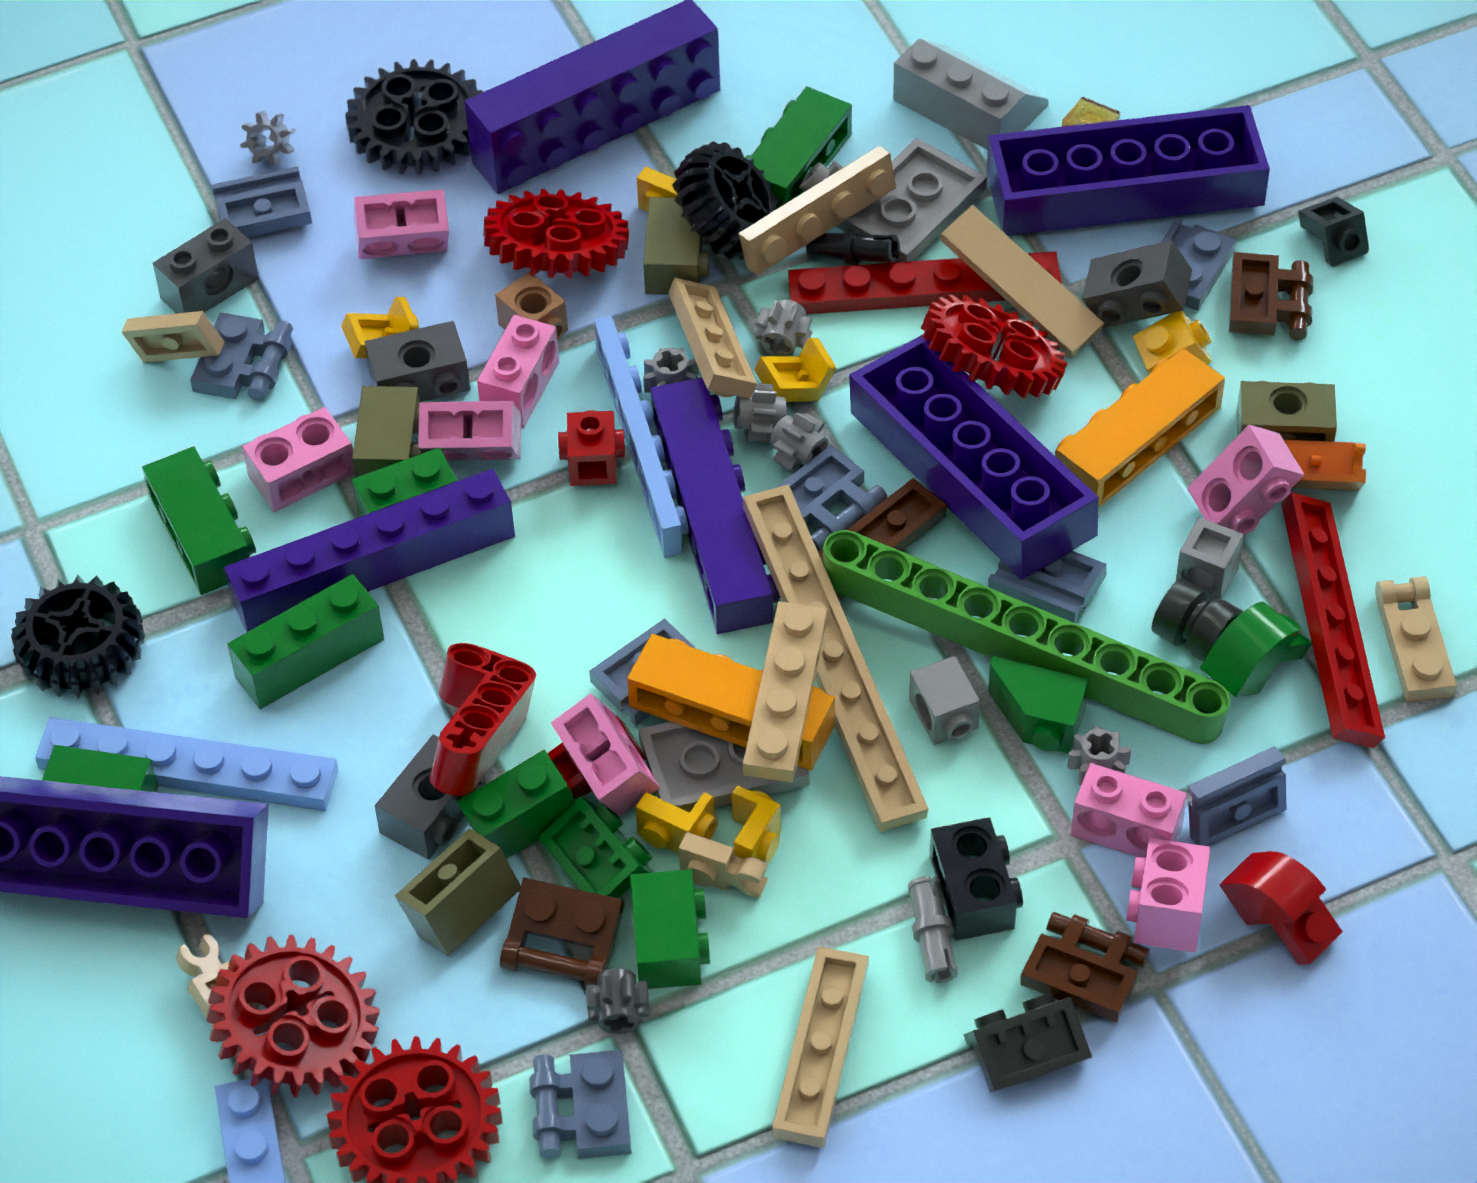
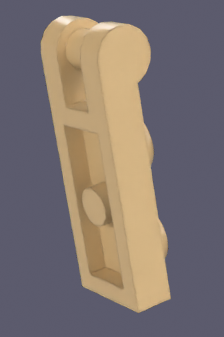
(1415, 640)

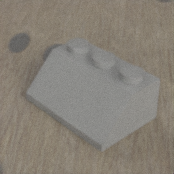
(962, 93)

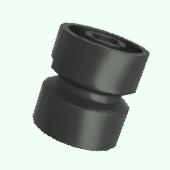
(1191, 618)

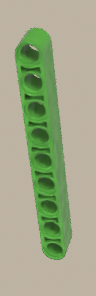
(1046, 634)

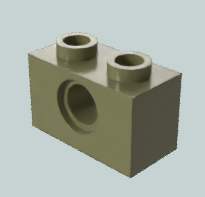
(1290, 409)

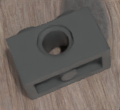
(206, 269)
(1137, 284)
(422, 359)
(409, 815)

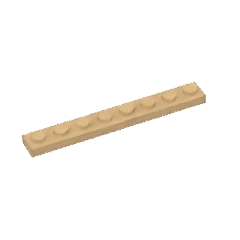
(841, 669)

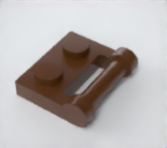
(567, 917)

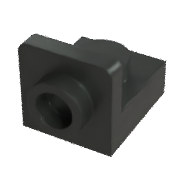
(1340, 228)

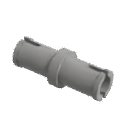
(932, 929)

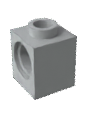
(1210, 557)
(944, 700)

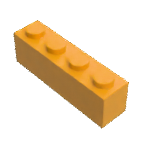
(1142, 424)
(714, 695)

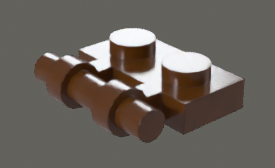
(1255, 292)
(1090, 980)

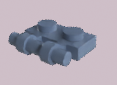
(232, 368)
(825, 483)
(599, 1103)

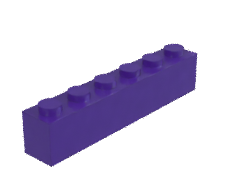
(711, 496)
(374, 547)

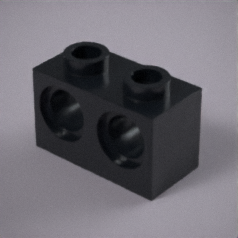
(968, 878)

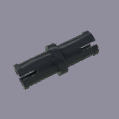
(854, 247)

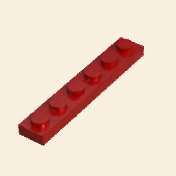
(895, 284)
(1332, 621)

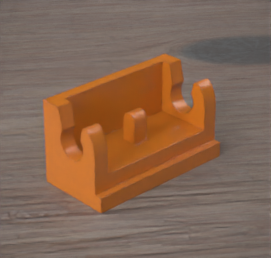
(1329, 464)

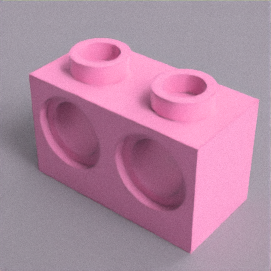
(401, 224)
(520, 365)
(471, 429)
(299, 459)
(1246, 480)
(605, 754)
(1126, 811)
(1170, 894)

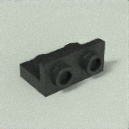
(1028, 1043)

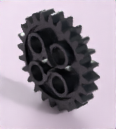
(388, 107)

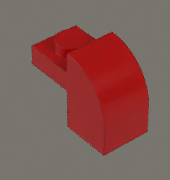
(1286, 895)

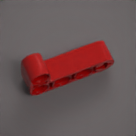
(492, 706)

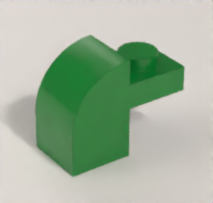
(1253, 648)

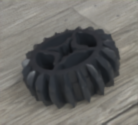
(722, 195)
(85, 647)

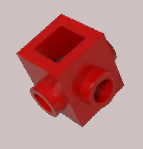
(591, 447)

